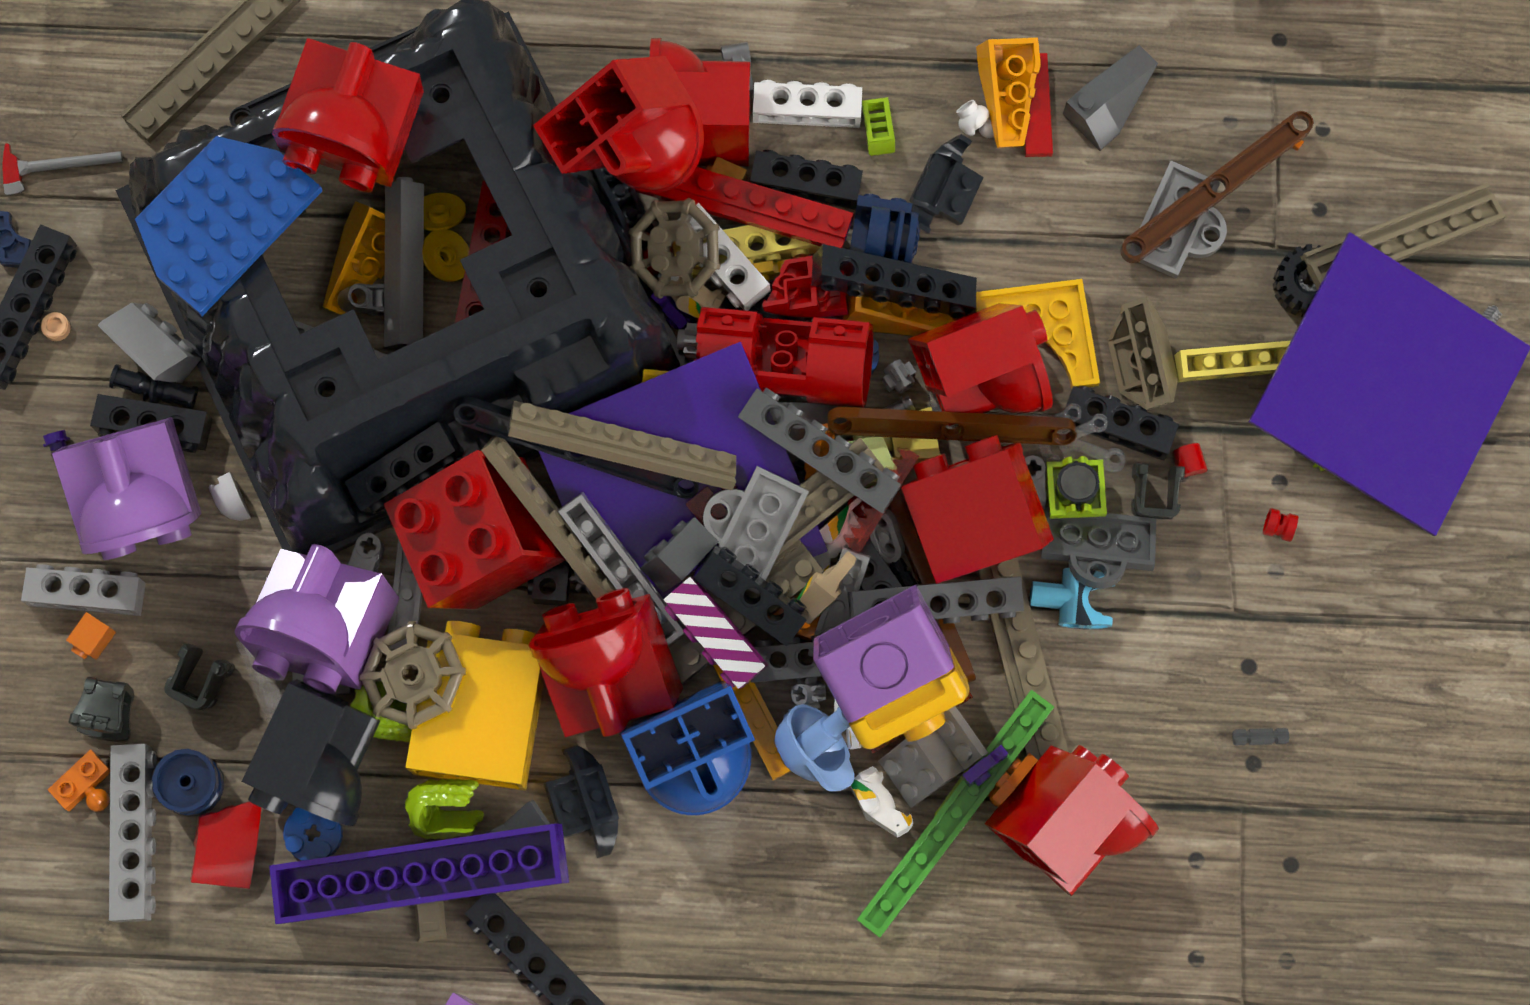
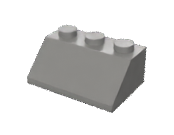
(151, 342)

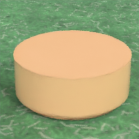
(55, 326)

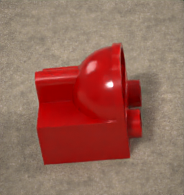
(720, 96)
(347, 114)
(631, 122)
(986, 362)
(976, 509)
(606, 663)
(1071, 816)

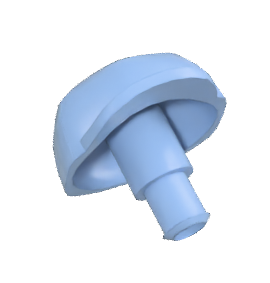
(814, 746)

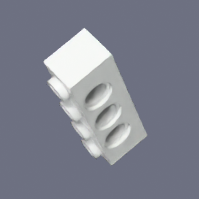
(796, 113)
(754, 285)

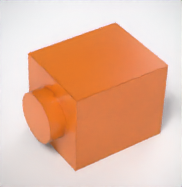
(90, 637)

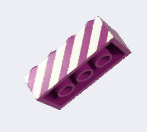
(715, 632)

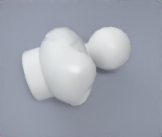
(974, 117)

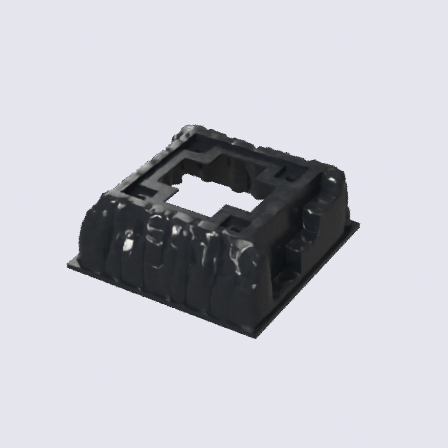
(550, 351)

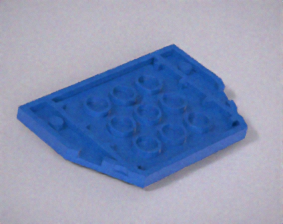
(221, 217)

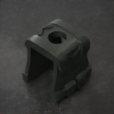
(1139, 473)
(189, 657)
(104, 710)

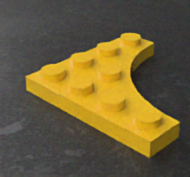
(1065, 320)

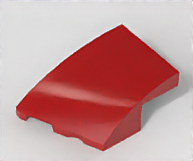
(796, 296)
(226, 846)

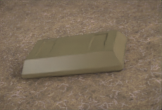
(430, 921)

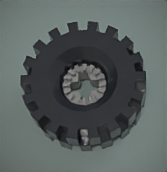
(1289, 281)

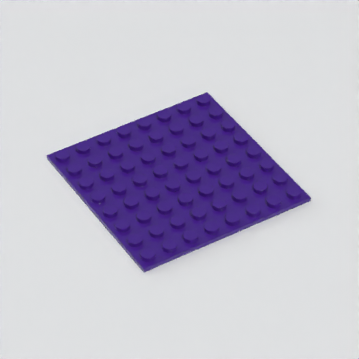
(1390, 384)
(690, 406)

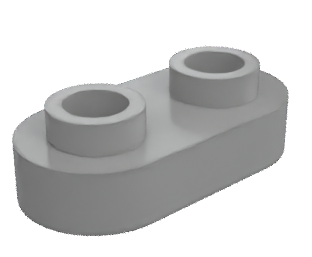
(888, 533)

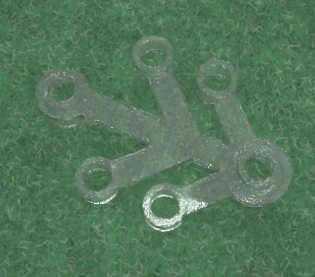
(1083, 446)

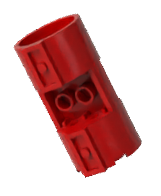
(812, 359)

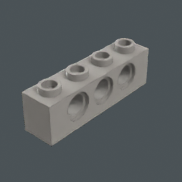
(40, 579)

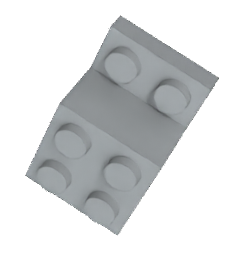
(933, 761)

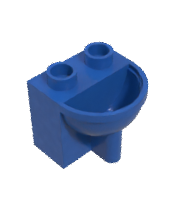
(694, 753)

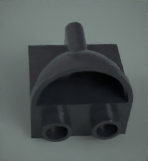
(312, 755)

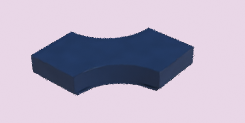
(11, 244)

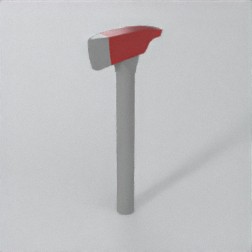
(14, 168)

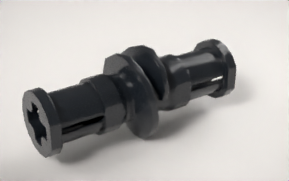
(153, 389)

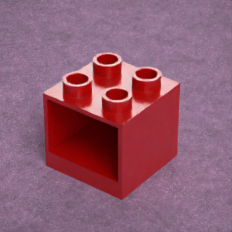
(469, 535)

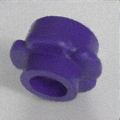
(56, 440)

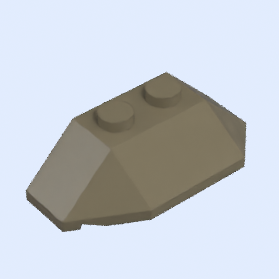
(1143, 355)

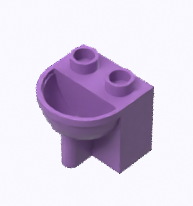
(128, 489)
(317, 619)

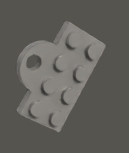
(1190, 240)
(756, 519)

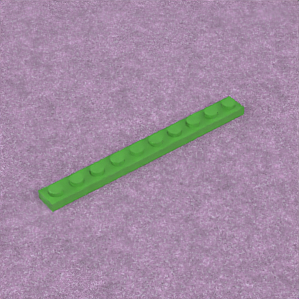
(952, 818)

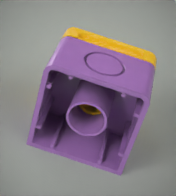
(891, 670)

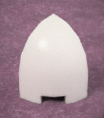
(229, 498)

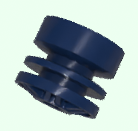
(891, 236)

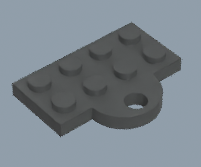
(1102, 545)

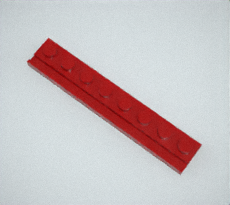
(763, 208)

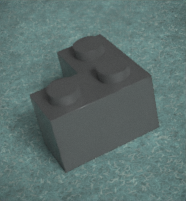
(674, 560)

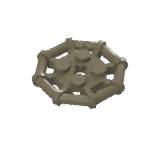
(659, 248)
(426, 682)

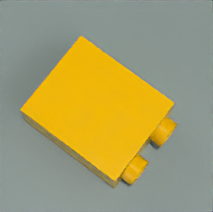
(492, 715)

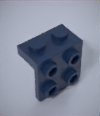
(863, 213)

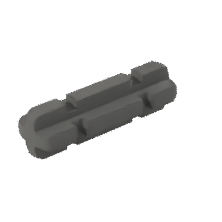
(1260, 736)

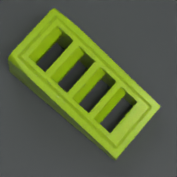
(878, 142)

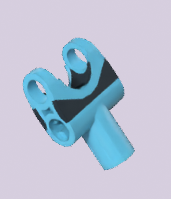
(1072, 601)

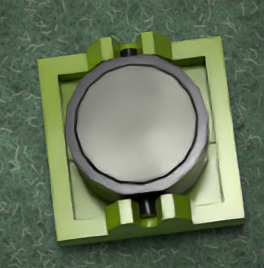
(1076, 488)

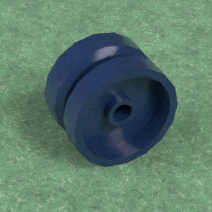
(173, 774)

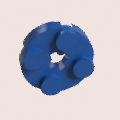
(298, 842)

